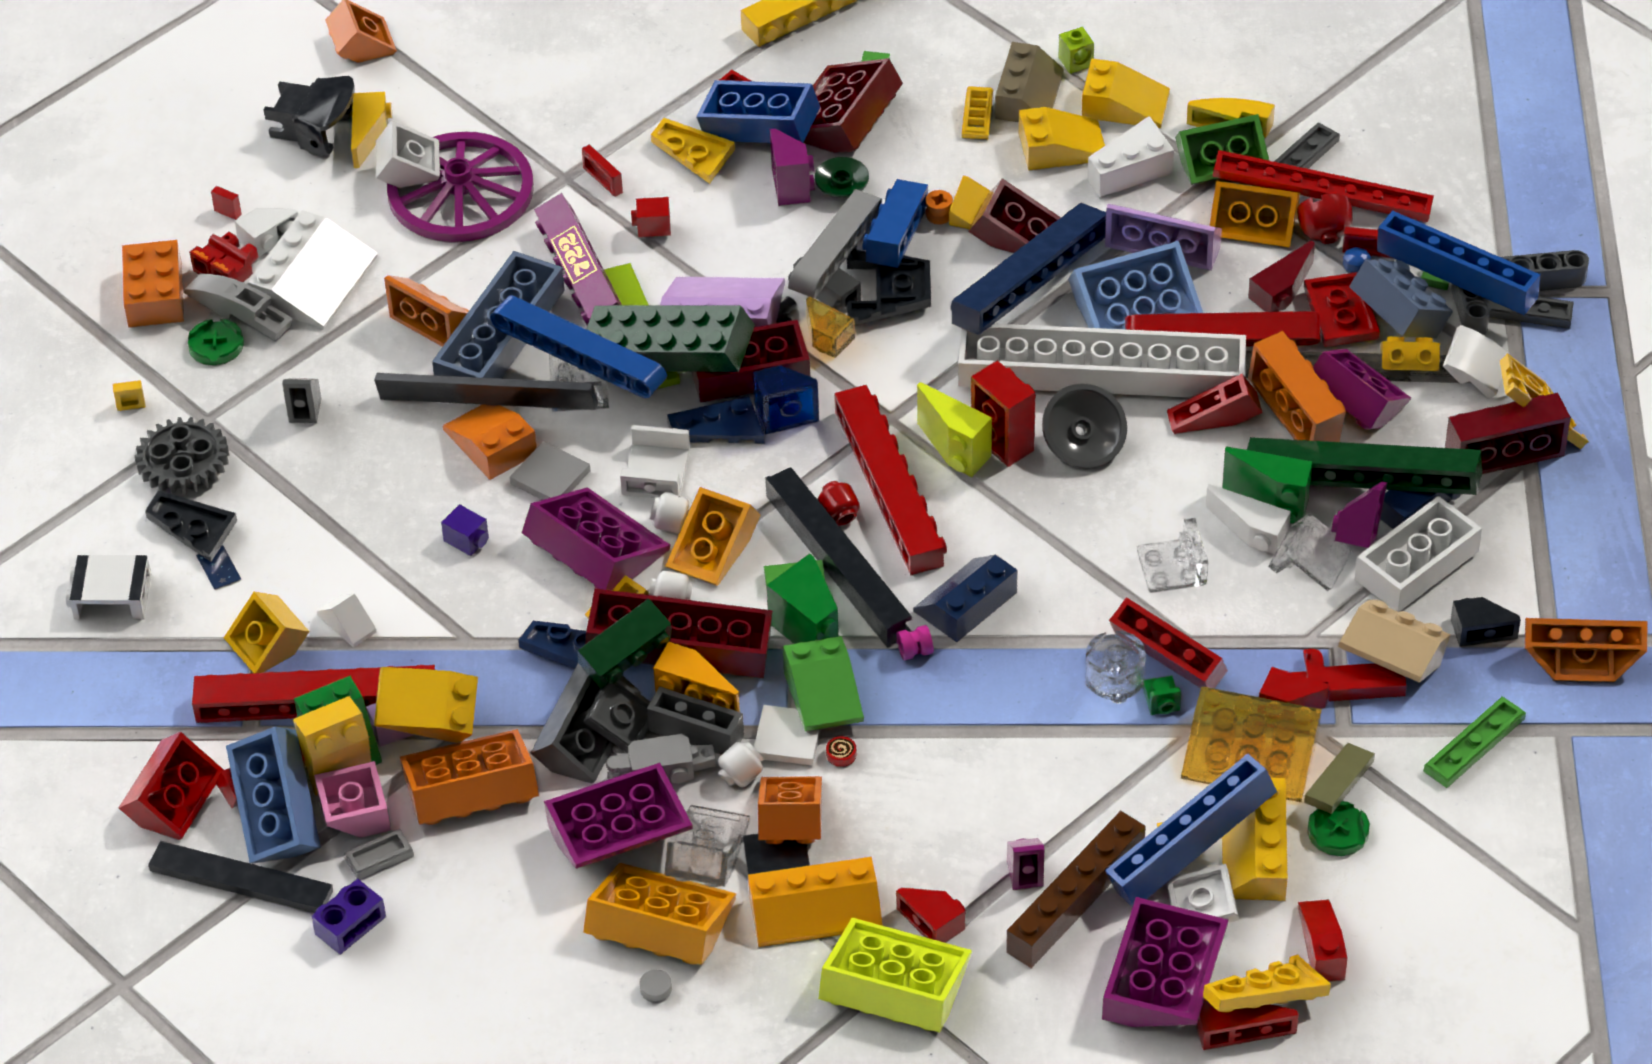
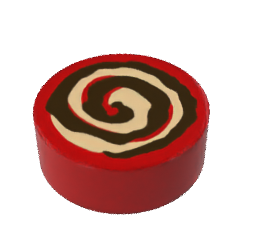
(841, 751)

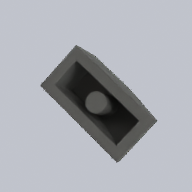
(302, 399)

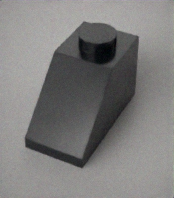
(1483, 622)

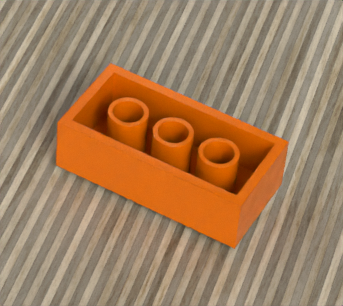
(1295, 390)

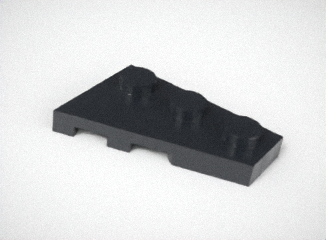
(191, 522)

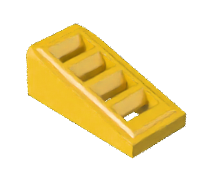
(982, 100)

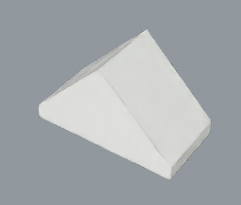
(348, 619)

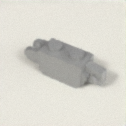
(672, 751)

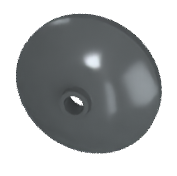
(1096, 414)

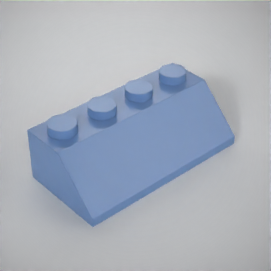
(273, 795)

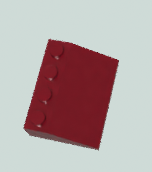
(851, 102)

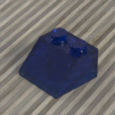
(785, 399)

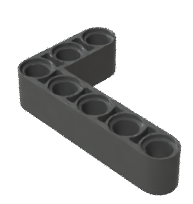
(1556, 271)

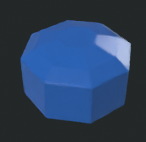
(1354, 259)

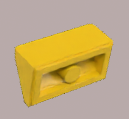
(967, 203)

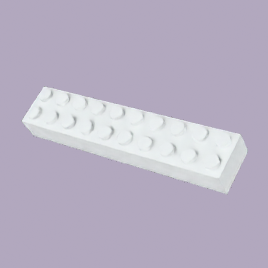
(1108, 358)

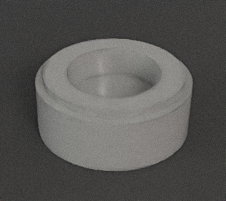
(655, 985)

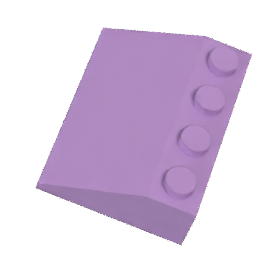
(756, 295)

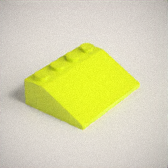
(894, 974)

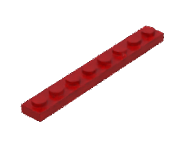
(1317, 183)

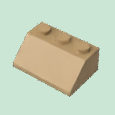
(1395, 640)

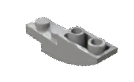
(240, 300)

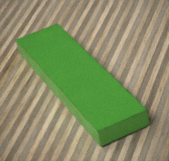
(1474, 742)

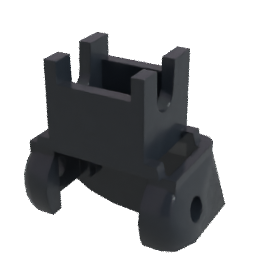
(310, 111)

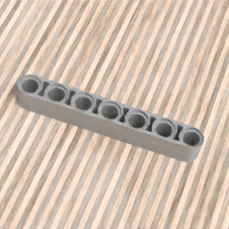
(834, 244)

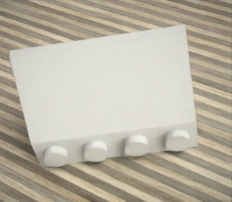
(312, 269)

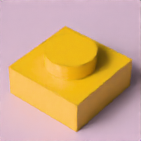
(129, 395)

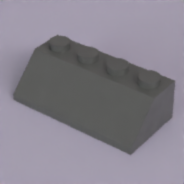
(566, 742)

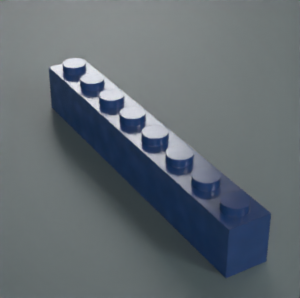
(1028, 269)

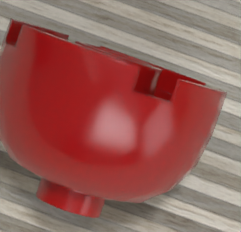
(1325, 218)

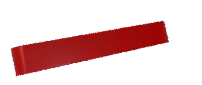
(1299, 326)

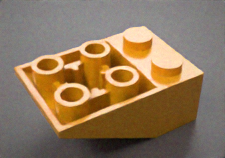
(692, 675)

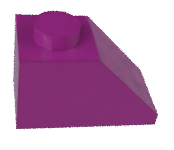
(1026, 863)

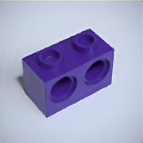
(349, 919)

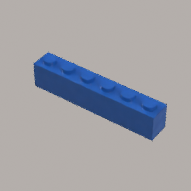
(1458, 262)
(1191, 830)

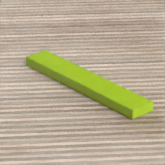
(630, 293)

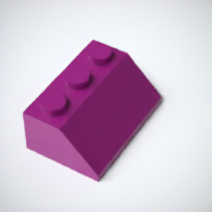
(1360, 388)

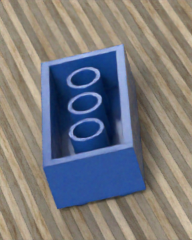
(750, 109)

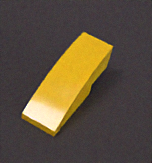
(1217, 110)

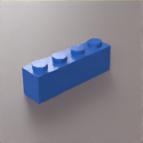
(895, 223)

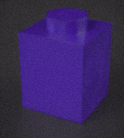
(465, 530)

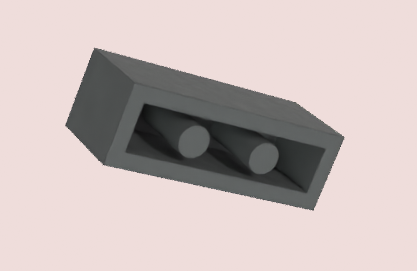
(698, 720)

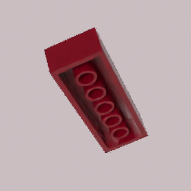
(725, 635)

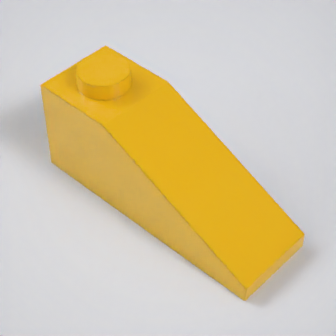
(369, 120)

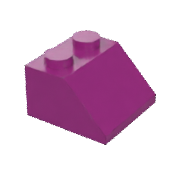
(791, 169)
(1360, 518)

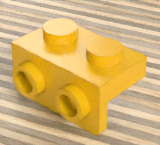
(1412, 356)

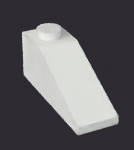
(1251, 520)

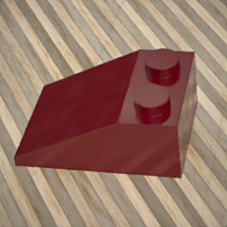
(1010, 218)

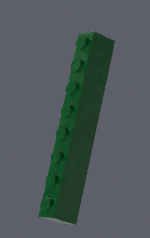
(1369, 464)

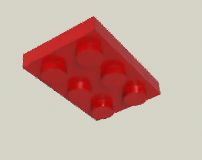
(1342, 313)

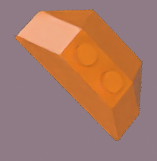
(1585, 647)

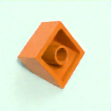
(359, 33)

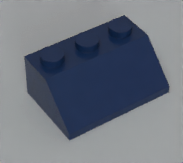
(969, 596)

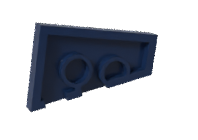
(722, 420)
(553, 642)

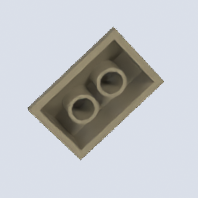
(1027, 81)

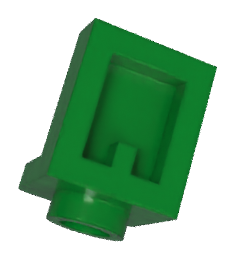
(1162, 695)

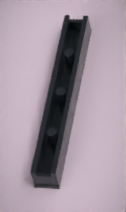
(839, 555)

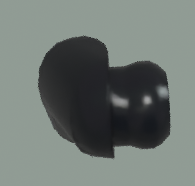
(786, 307)

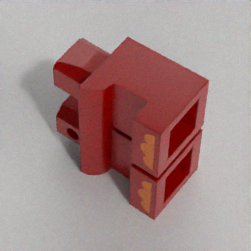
(224, 257)

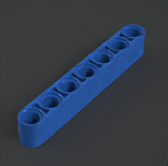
(578, 346)

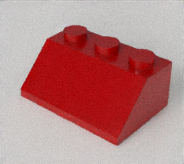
(171, 787)

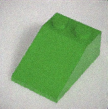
(822, 683)

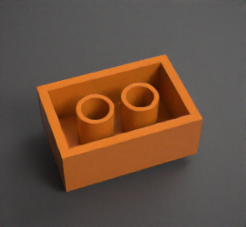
(152, 283)

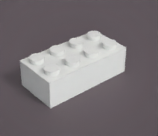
(1418, 554)

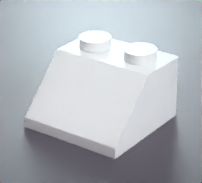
(406, 156)

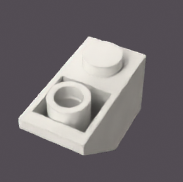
(264, 227)

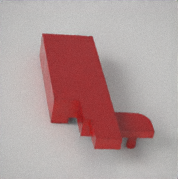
(1353, 681)

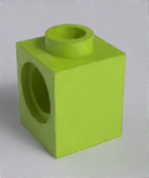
(1075, 50)

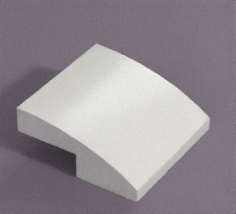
(1475, 360)

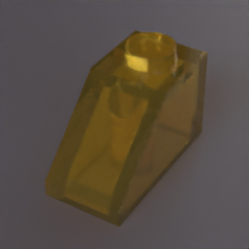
(828, 328)

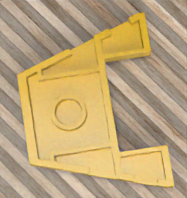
(1523, 384)

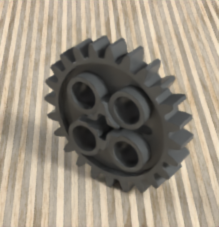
(182, 455)

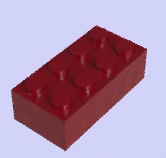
(767, 348)
(1512, 433)

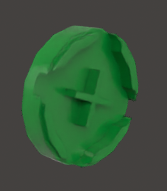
(215, 342)
(1340, 832)

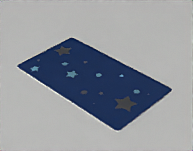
(220, 570)

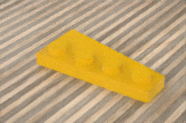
(1276, 985)

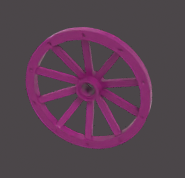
(459, 179)

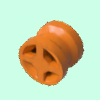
(938, 206)

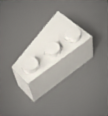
(1131, 159)

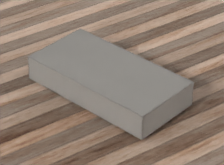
(379, 854)

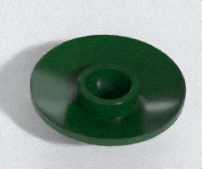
(841, 176)

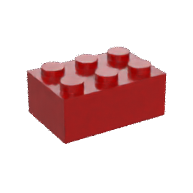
(1012, 408)

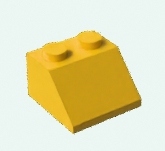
(265, 632)

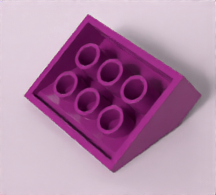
(592, 537)
(616, 816)
(1162, 966)

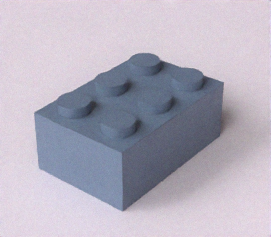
(1401, 298)

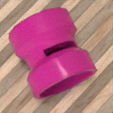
(914, 642)

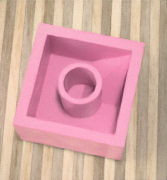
(353, 800)

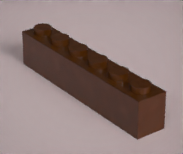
(1072, 891)

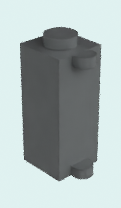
(838, 290)

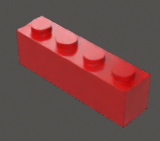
(1170, 645)

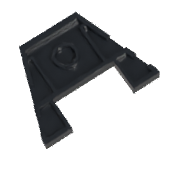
(897, 289)

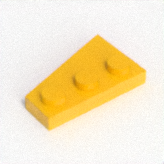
(693, 148)

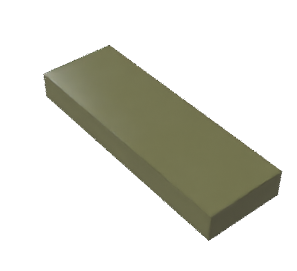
(1339, 778)

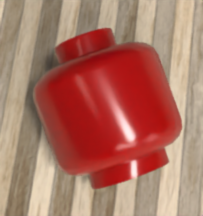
(839, 502)

